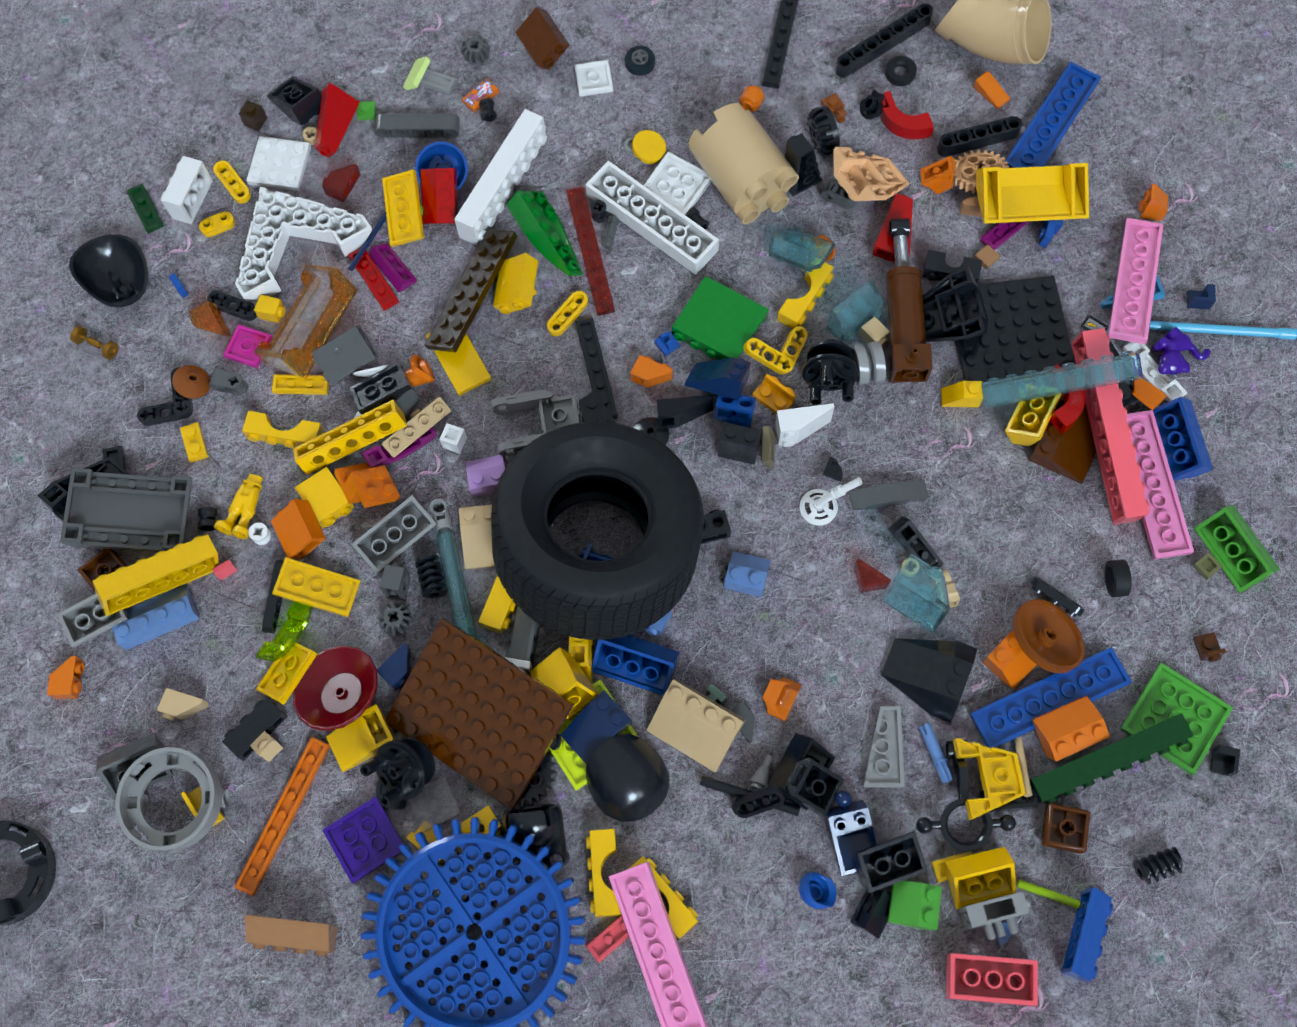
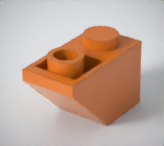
(1154, 204)
(650, 373)
(66, 679)

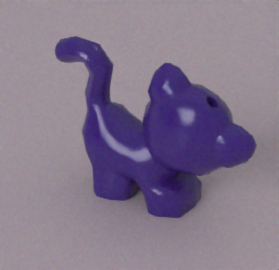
(1172, 360)

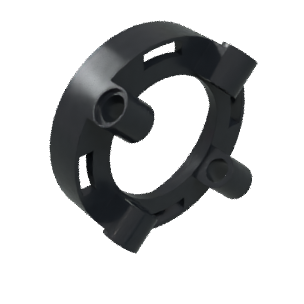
(40, 857)

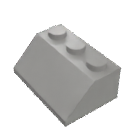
(88, 620)

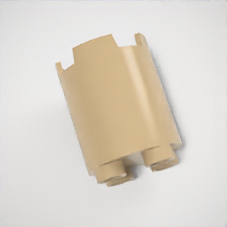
(743, 163)

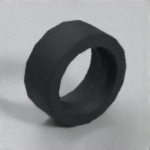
(1118, 578)

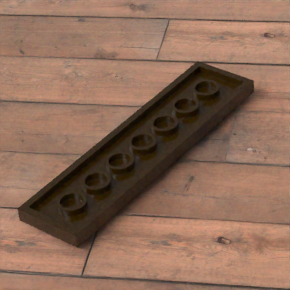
(471, 291)

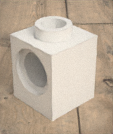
(453, 438)

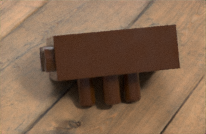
(542, 38)

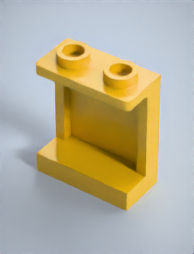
(324, 497)

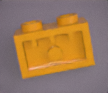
(774, 394)

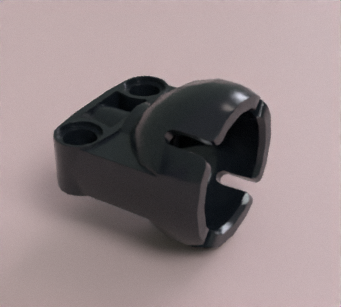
(545, 823)

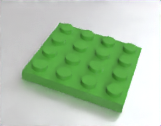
(1170, 695)

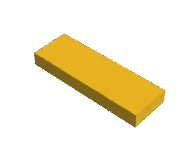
(297, 385)

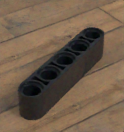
(989, 133)

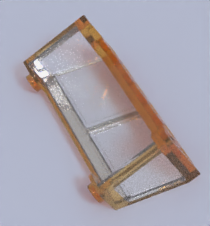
(309, 321)

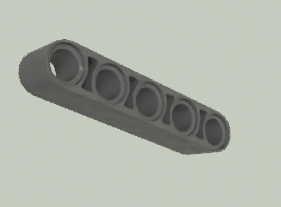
(417, 126)

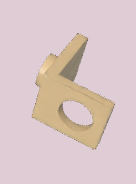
(266, 746)

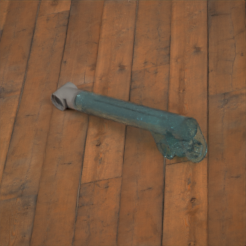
(452, 569)

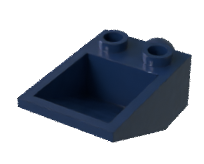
(849, 830)

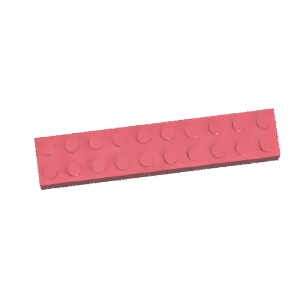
(1112, 436)

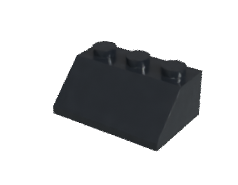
(800, 748)
(890, 862)

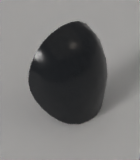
(111, 269)
(627, 778)

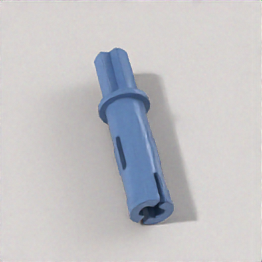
(936, 753)

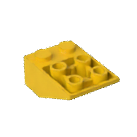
(360, 738)

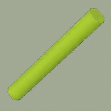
(1048, 893)

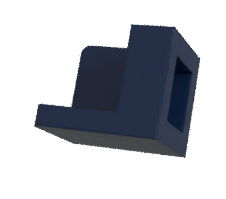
(1202, 299)

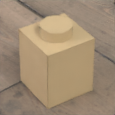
(874, 331)

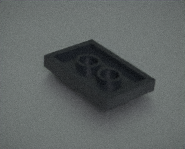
(380, 388)

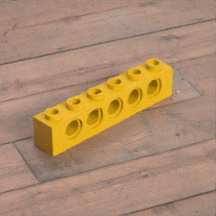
(349, 437)

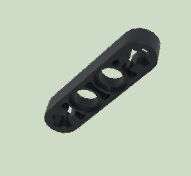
(273, 603)

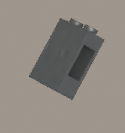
(344, 355)

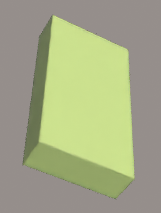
(416, 73)

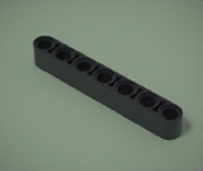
(883, 40)

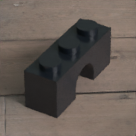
(937, 268)

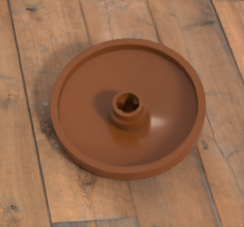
(1048, 636)

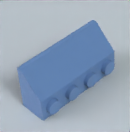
(156, 617)

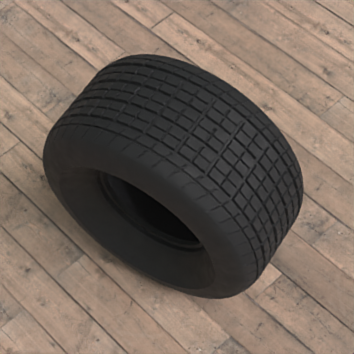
(607, 466)

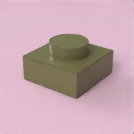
(1207, 566)

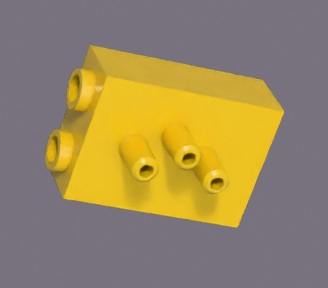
(516, 284)

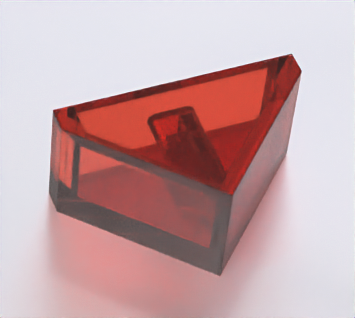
(869, 578)

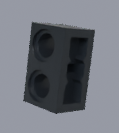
(713, 533)

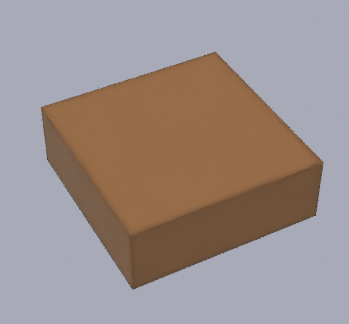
(988, 256)

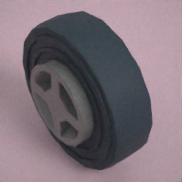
(642, 54)

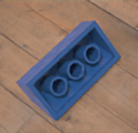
(1182, 439)
(636, 662)
(1087, 934)

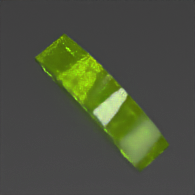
(288, 634)

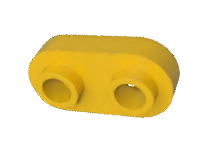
(217, 224)

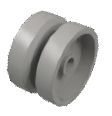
(870, 362)

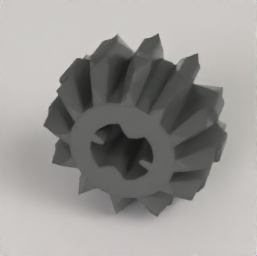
(475, 49)
(395, 611)

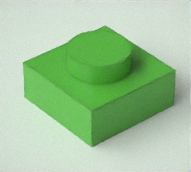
(366, 110)

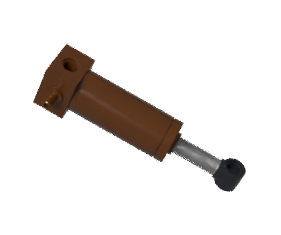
(909, 354)

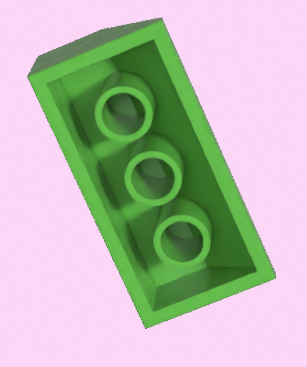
(1236, 548)

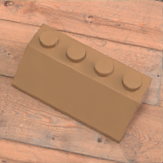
(290, 934)

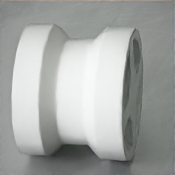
(262, 537)

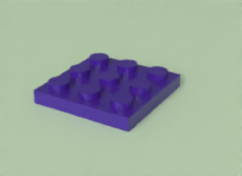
(363, 839)

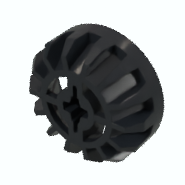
(823, 130)

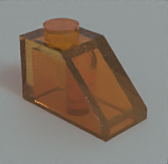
(209, 318)

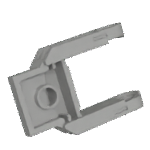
(553, 413)

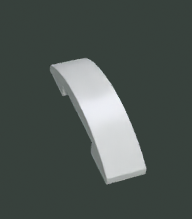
(1151, 374)

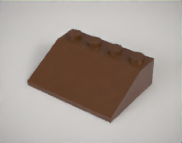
(1069, 452)

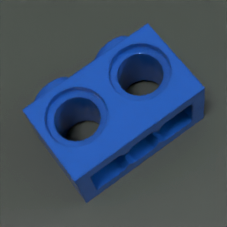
(735, 411)

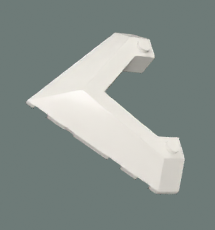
(281, 216)

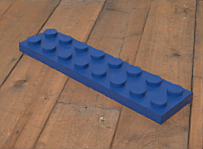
(1054, 118)
(1014, 713)

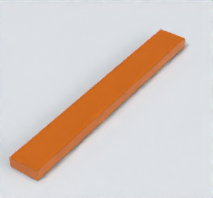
(282, 816)

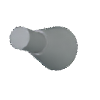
(760, 777)

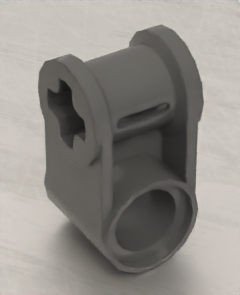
(837, 195)
(227, 382)

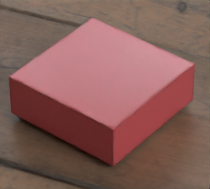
(224, 569)

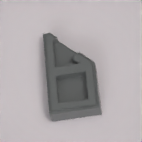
(747, 729)

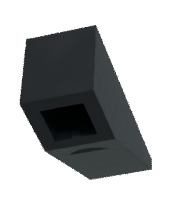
(679, 411)

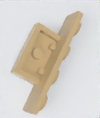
(418, 424)

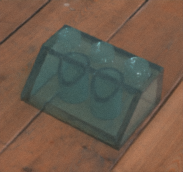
(800, 249)
(855, 312)

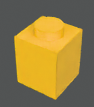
(269, 309)

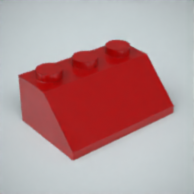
(439, 195)

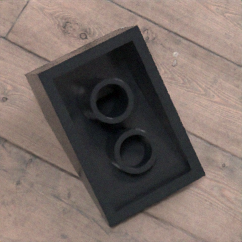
(297, 100)

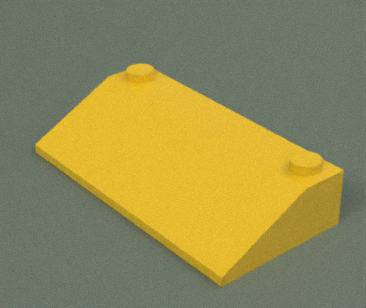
(1033, 193)

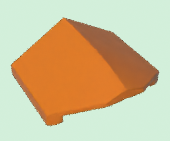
(1148, 393)

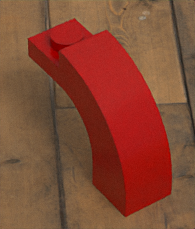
(904, 125)
(1068, 414)

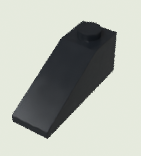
(914, 542)

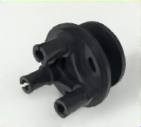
(830, 369)
(401, 768)

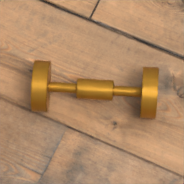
(79, 334)

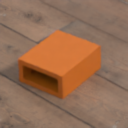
(298, 529)

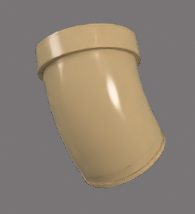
(1000, 29)

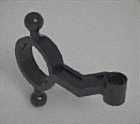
(925, 825)

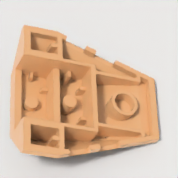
(866, 176)

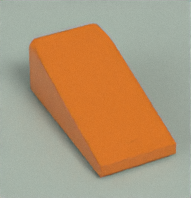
(991, 90)

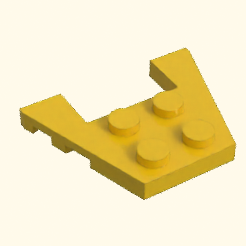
(999, 776)

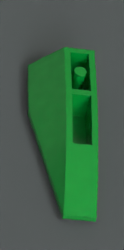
(544, 229)

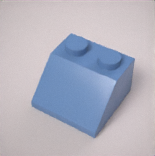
(747, 574)

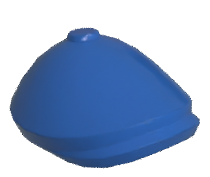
(817, 890)

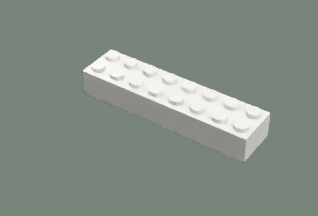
(501, 177)
(652, 217)

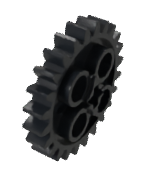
(534, 791)

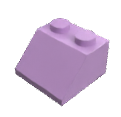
(484, 474)

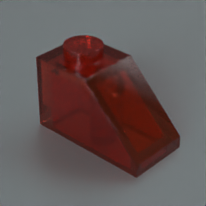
(341, 182)

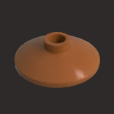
(187, 387)

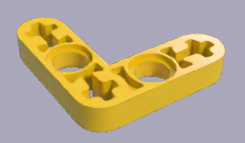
(783, 355)

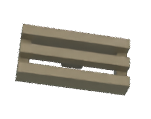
(768, 447)

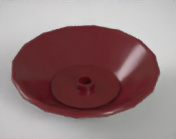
(332, 672)

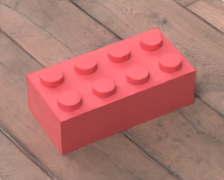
(992, 979)

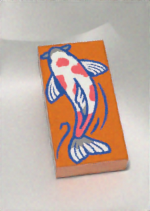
(482, 91)

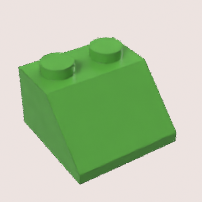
(915, 905)

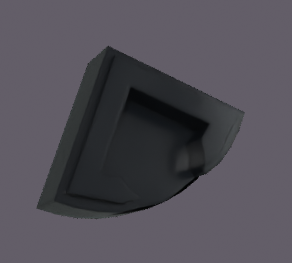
(833, 470)

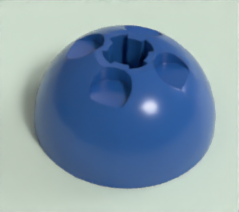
(437, 154)

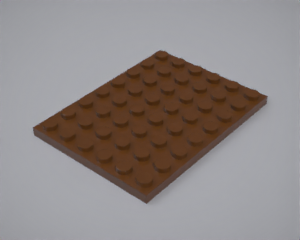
(479, 713)

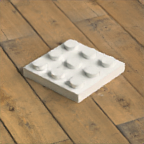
(278, 163)
(678, 182)

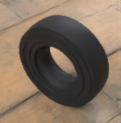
(901, 61)

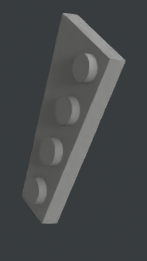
(885, 760)

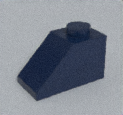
(396, 667)

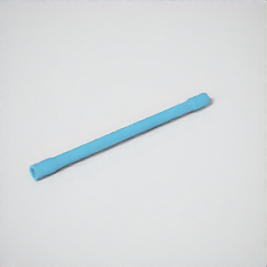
(1280, 333)

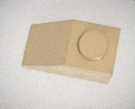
(179, 705)

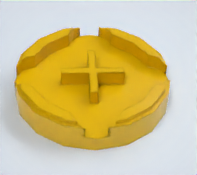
(648, 146)

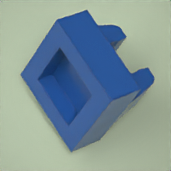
(667, 343)

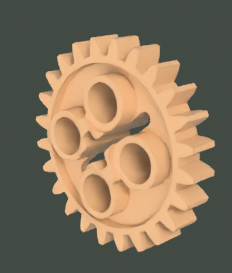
(968, 164)

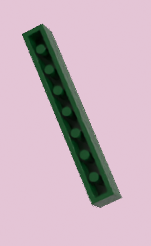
(1110, 758)

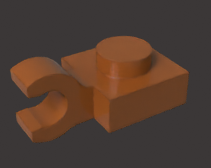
(836, 107)

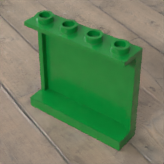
(718, 320)

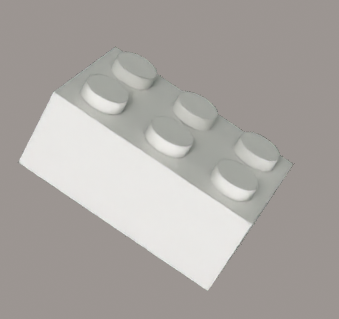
(186, 189)

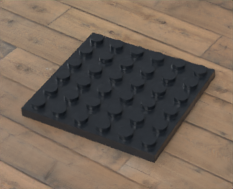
(1022, 331)

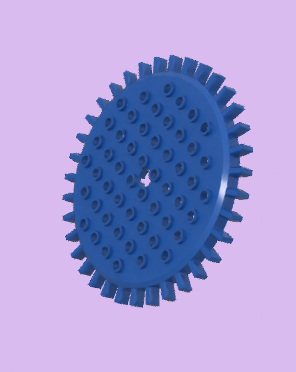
(393, 930)

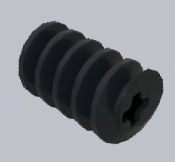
(429, 577)
(1159, 864)

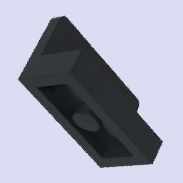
(872, 912)

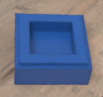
(177, 284)

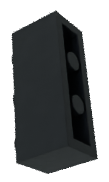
(263, 718)

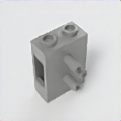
(995, 912)

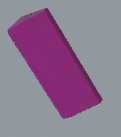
(392, 267)

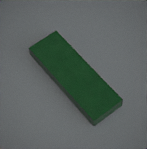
(145, 208)

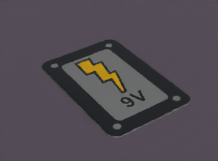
(1092, 323)

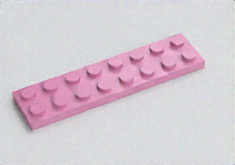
(1136, 281)
(1165, 523)
(657, 948)

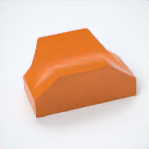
(939, 175)
(780, 697)

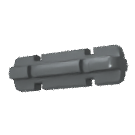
(610, 232)

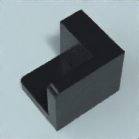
(1225, 760)

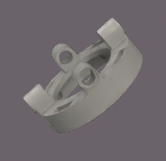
(133, 803)

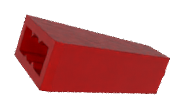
(334, 118)
(900, 208)

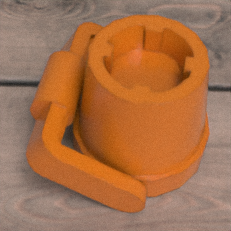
(420, 371)

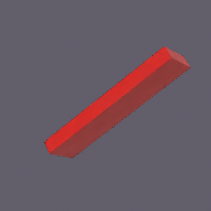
(374, 280)

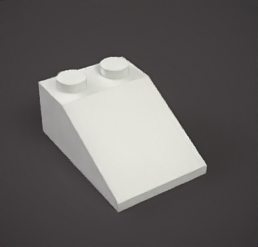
(799, 423)

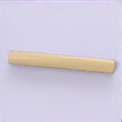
(1023, 766)

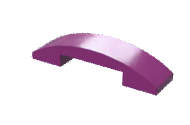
(379, 455)

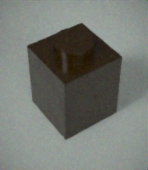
(252, 115)

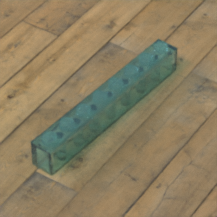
(1062, 380)

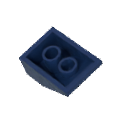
(720, 377)
(595, 725)

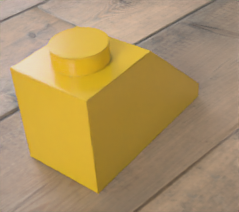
(962, 394)

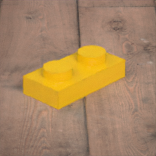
(194, 442)

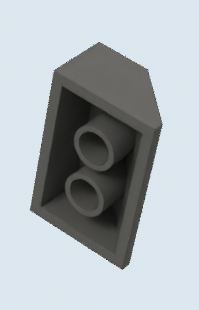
(523, 637)
(115, 763)

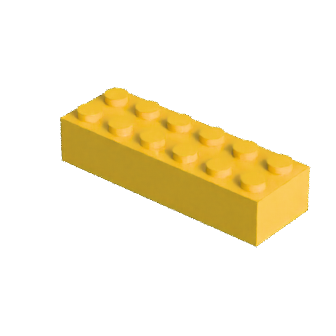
(156, 574)

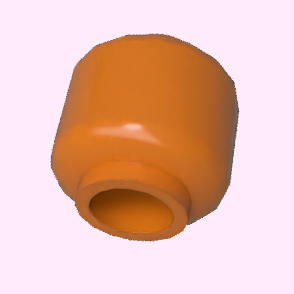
(751, 98)

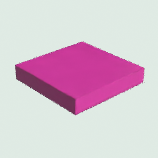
(243, 345)

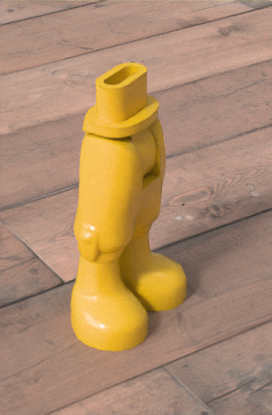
(243, 504)

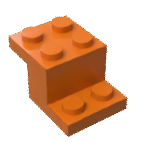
(366, 485)

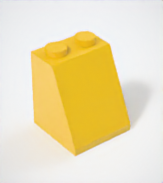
(566, 677)

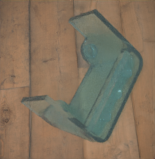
(920, 593)

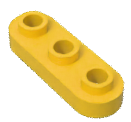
(229, 177)
(568, 307)

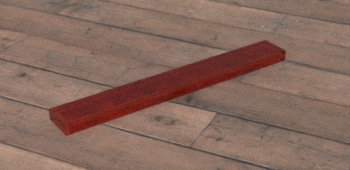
(590, 251)

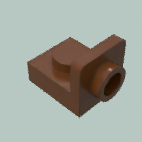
(1208, 647)

